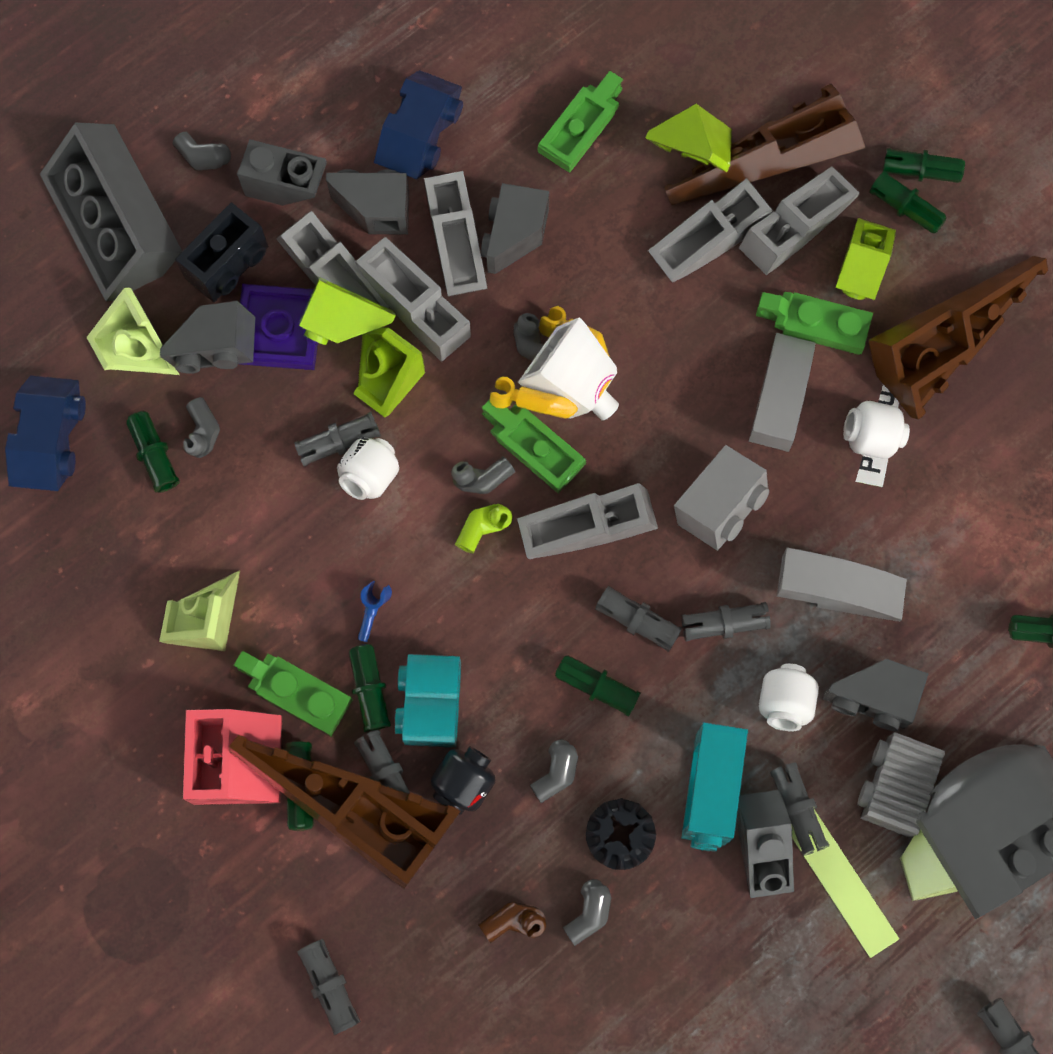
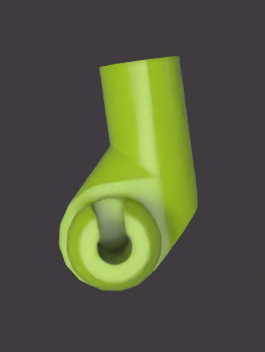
(482, 522)

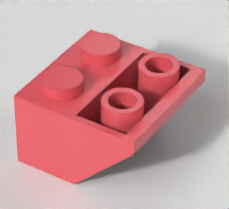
(214, 772)

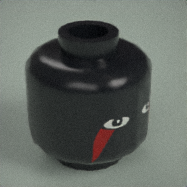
(463, 779)

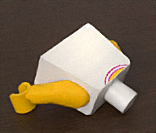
(566, 374)

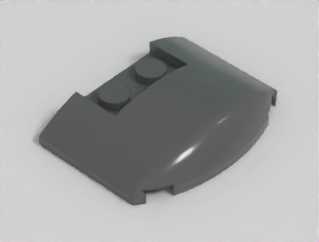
(994, 824)

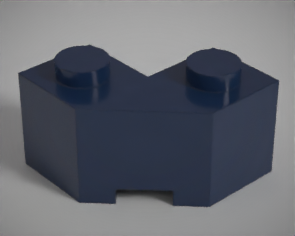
(412, 133)
(40, 450)

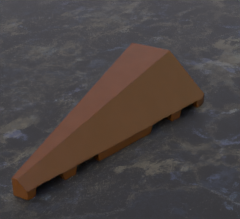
(797, 140)
(926, 349)
(376, 821)

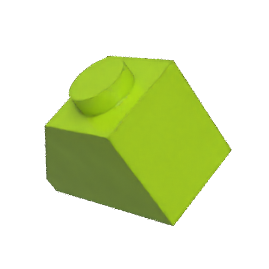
(866, 260)
(341, 314)

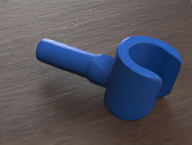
(371, 608)

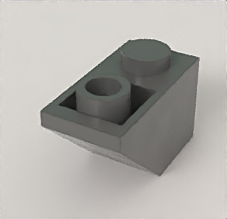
(279, 173)
(373, 200)
(518, 225)
(212, 337)
(882, 691)
(766, 843)

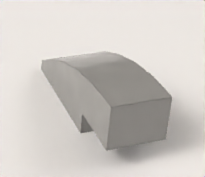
(797, 220)
(710, 231)
(455, 233)
(323, 257)
(414, 298)
(782, 392)
(588, 522)
(841, 585)

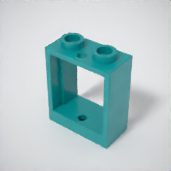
(714, 786)

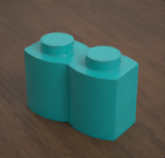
(430, 700)

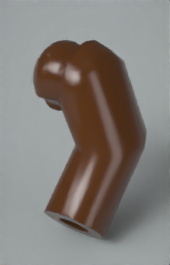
(514, 917)

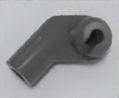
(201, 156)
(527, 336)
(205, 431)
(479, 480)
(561, 773)
(595, 912)

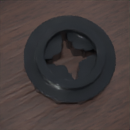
(615, 854)

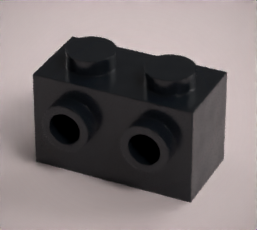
(223, 253)

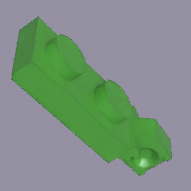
(581, 123)
(817, 320)
(534, 445)
(295, 691)

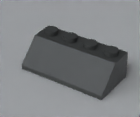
(109, 209)

